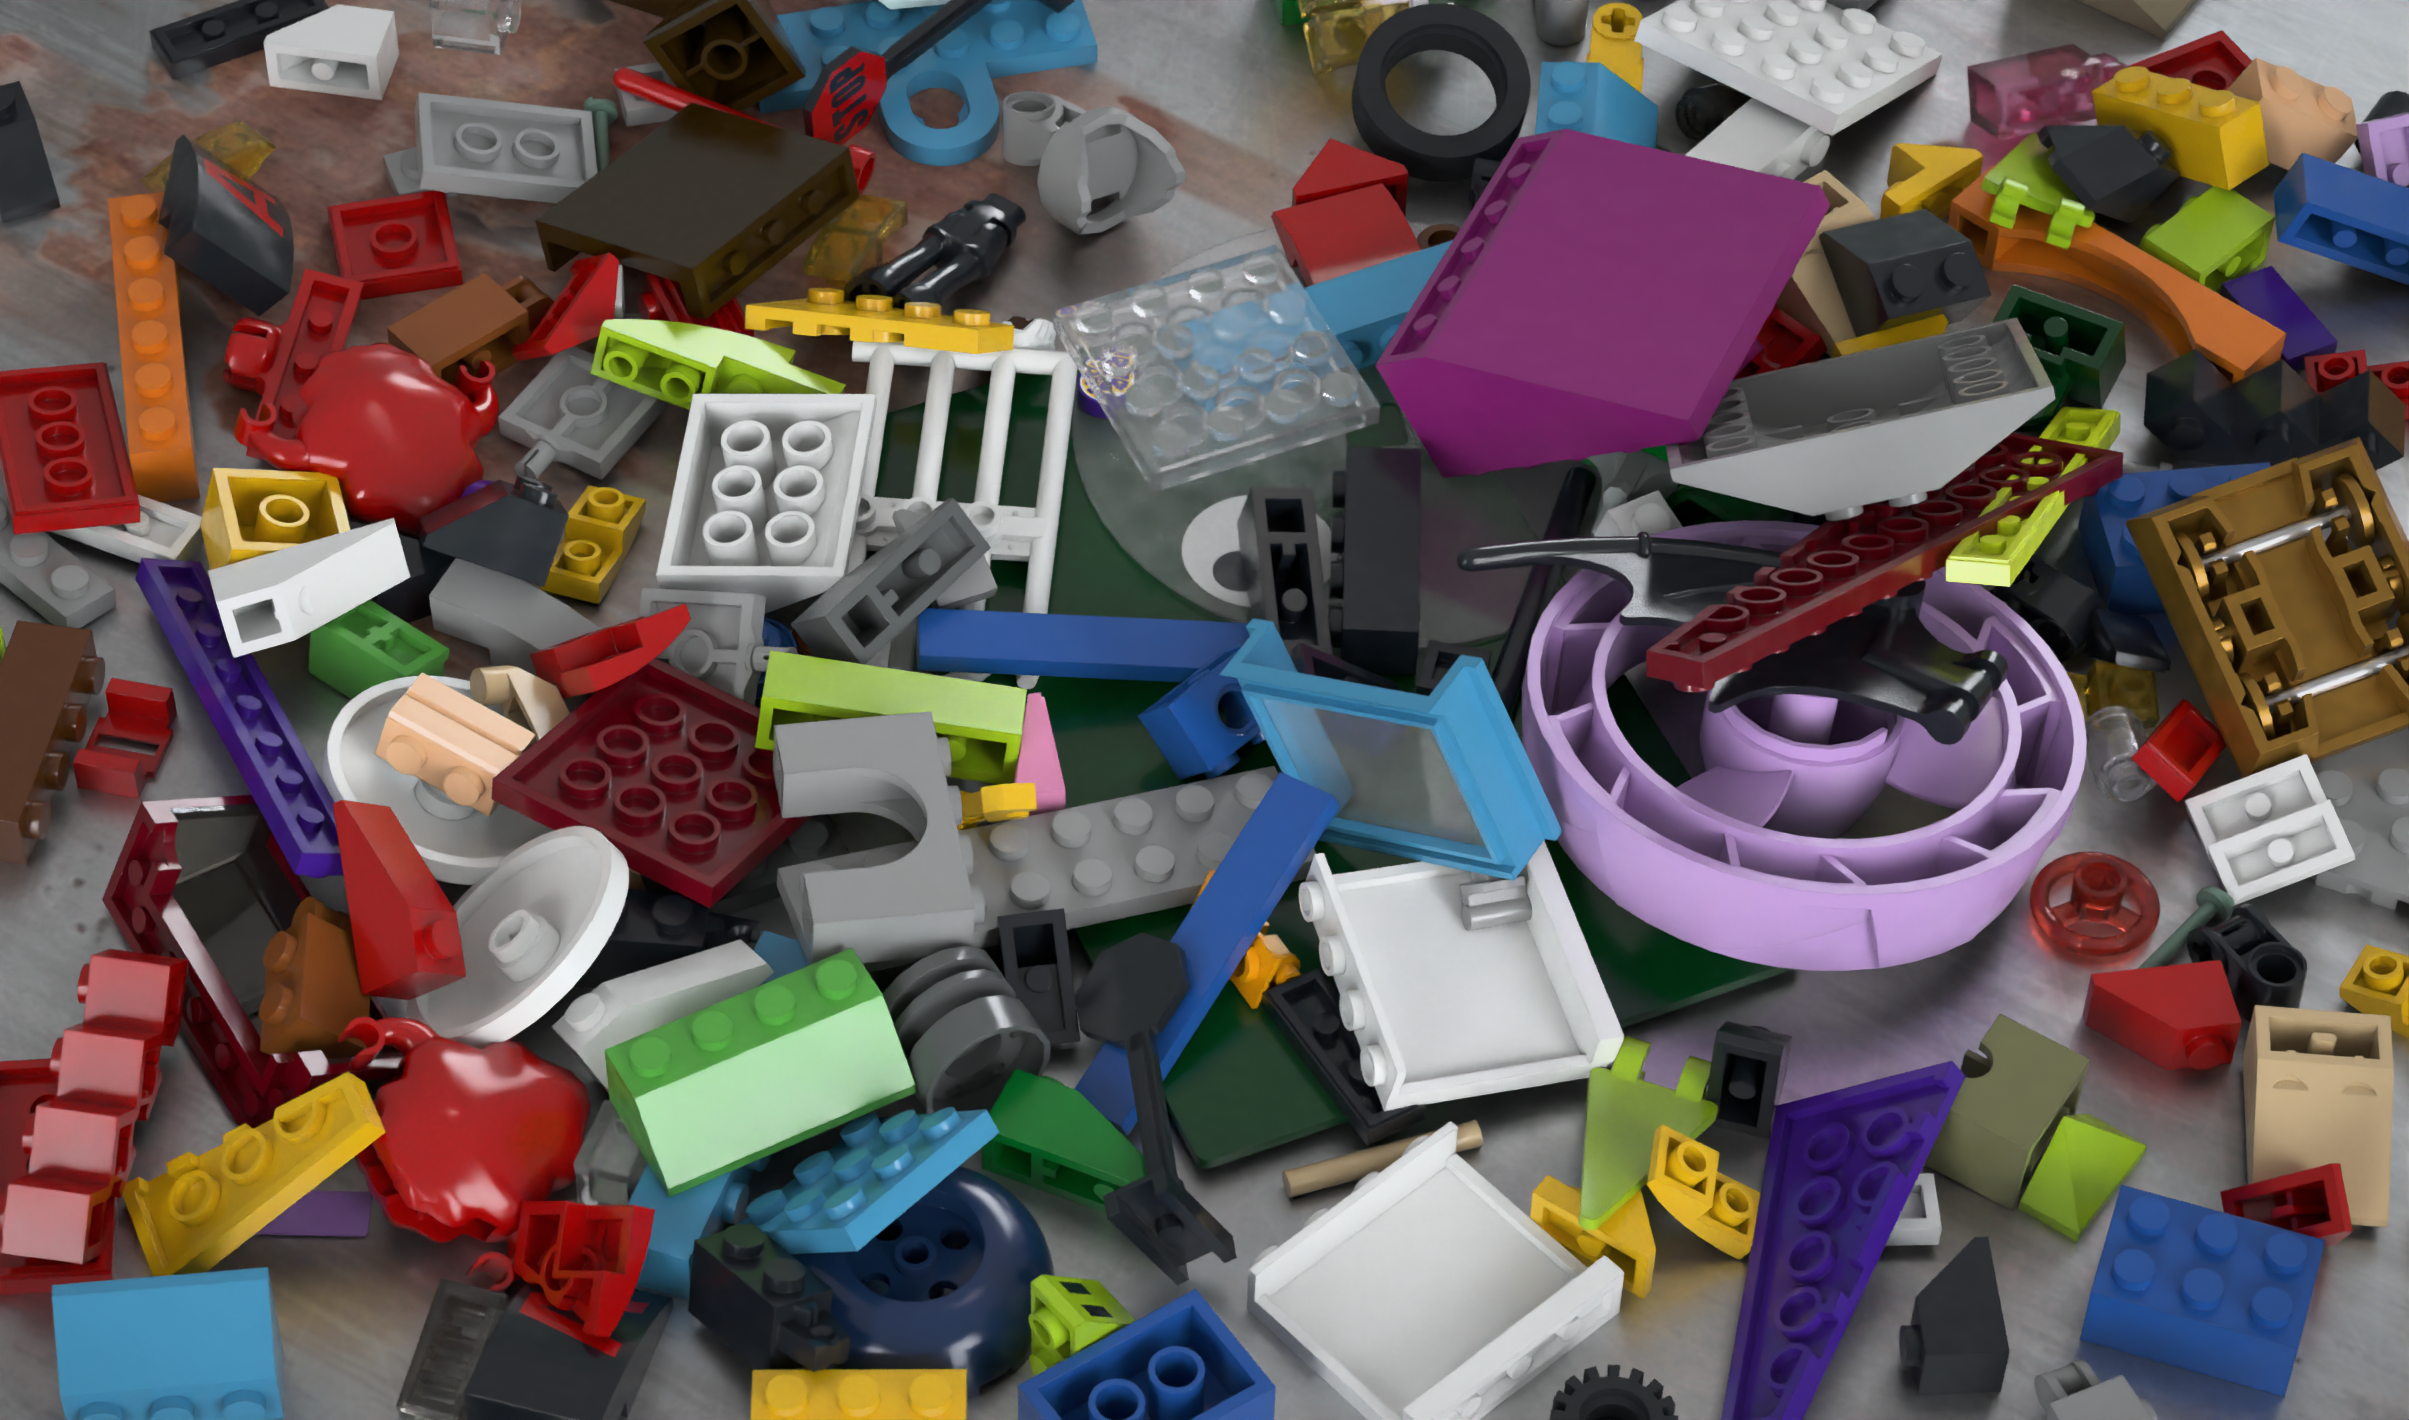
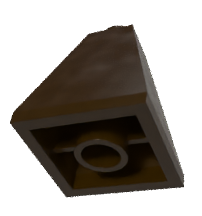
(726, 51)

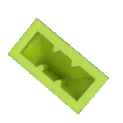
(2080, 1173)

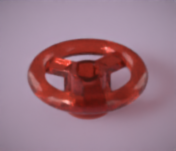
(2096, 897)

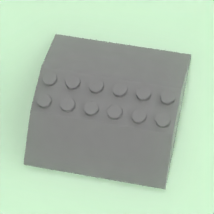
(1867, 422)

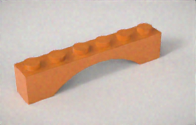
(2166, 300)
(152, 352)

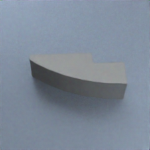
(502, 614)

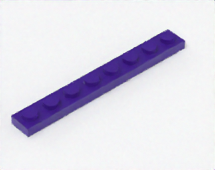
(245, 716)

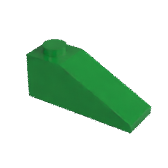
(1058, 1142)

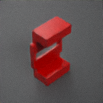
(135, 714)

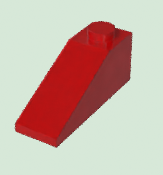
(397, 911)

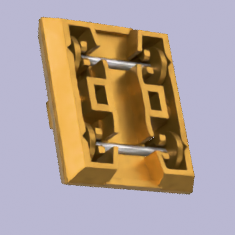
(2289, 615)

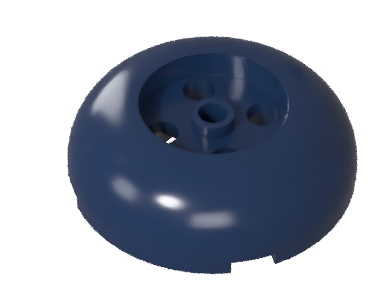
(914, 1324)

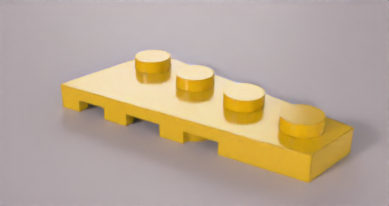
(877, 321)
(230, 1193)

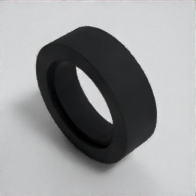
(1452, 30)

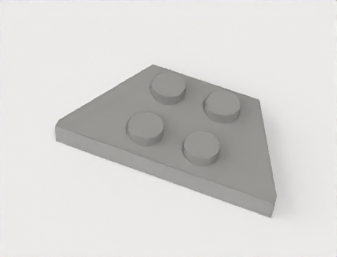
(2372, 803)

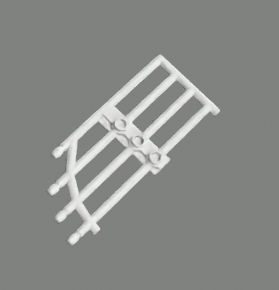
(1010, 531)

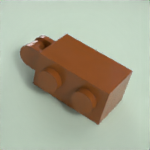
(472, 325)
(312, 985)

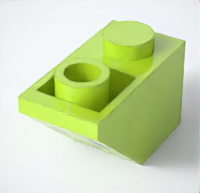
(1070, 1317)

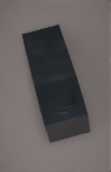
(1284, 564)

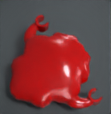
(384, 430)
(468, 1135)

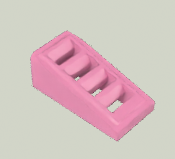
(1039, 758)

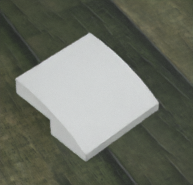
(2269, 830)

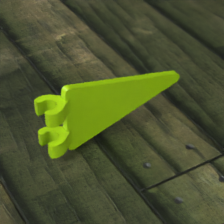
(2029, 180)
(1622, 1125)

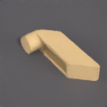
(521, 695)

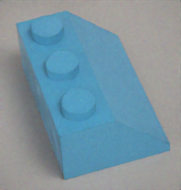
(1594, 102)
(170, 1348)

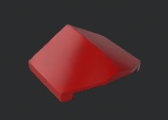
(577, 310)

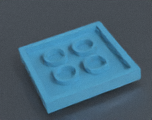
(868, 1178)

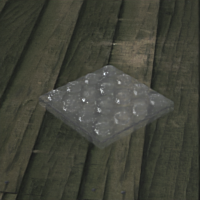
(1215, 368)

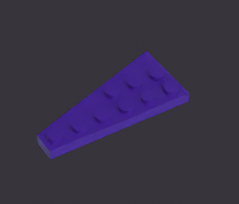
(1823, 1216)

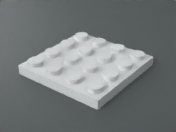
(1794, 55)

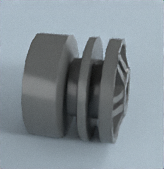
(963, 1029)

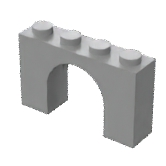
(898, 772)

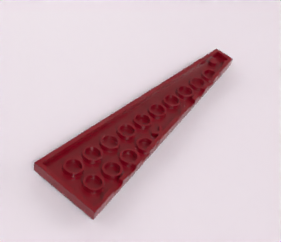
(1868, 559)

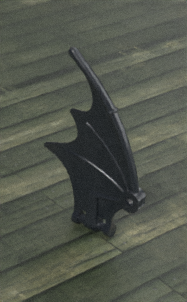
(1865, 659)

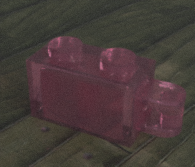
(2037, 89)

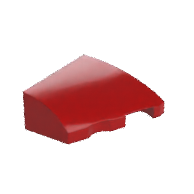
(608, 654)

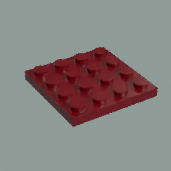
(663, 776)

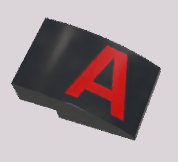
(226, 228)
(552, 1370)

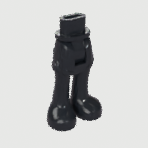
(960, 246)

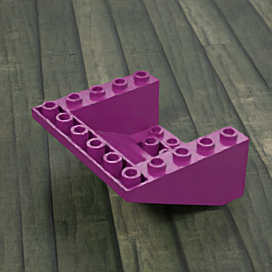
(1594, 303)

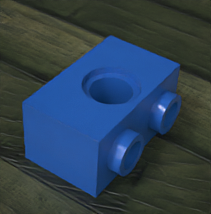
(1188, 722)

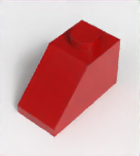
(2167, 1013)

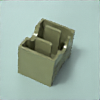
(2007, 1110)

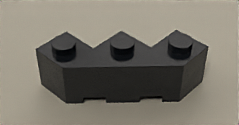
(2267, 414)

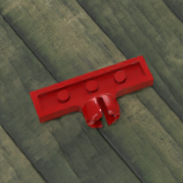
(282, 357)

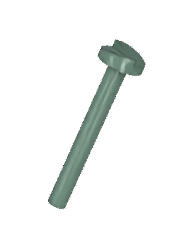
(603, 114)
(2212, 904)

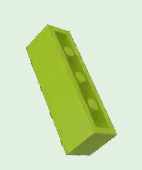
(975, 716)

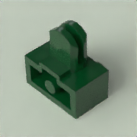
(2075, 346)

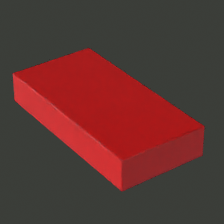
(2180, 749)

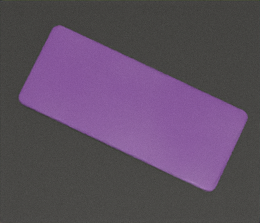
(324, 1215)

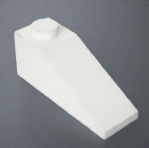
(654, 998)

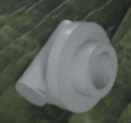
(1494, 901)

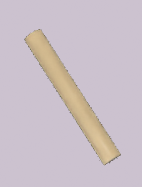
(1360, 1163)

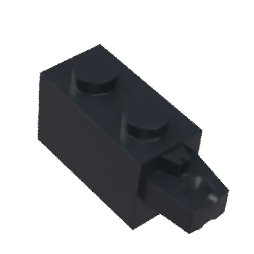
(661, 929)
(764, 1302)

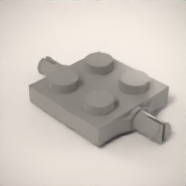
(576, 417)
(721, 639)

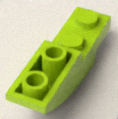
(689, 359)

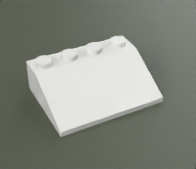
(767, 494)

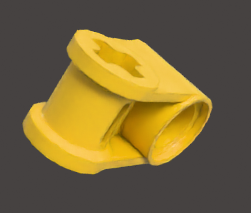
(1614, 44)

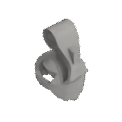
(1089, 158)

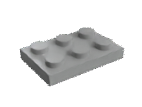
(502, 148)

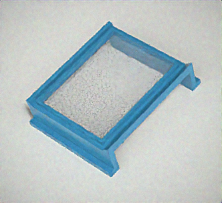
(1410, 770)

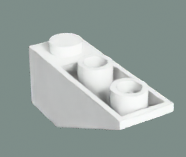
(305, 585)

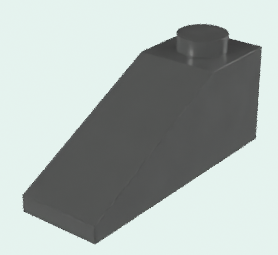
(891, 587)

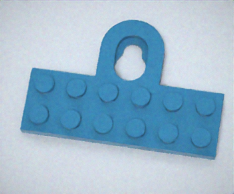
(993, 43)

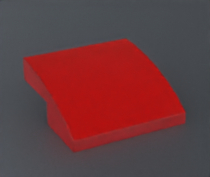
(1344, 233)

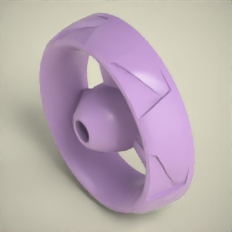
(1752, 845)

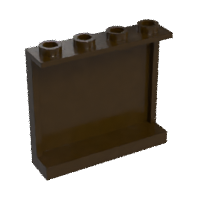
(704, 203)

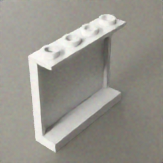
(1455, 1007)
(1428, 1291)

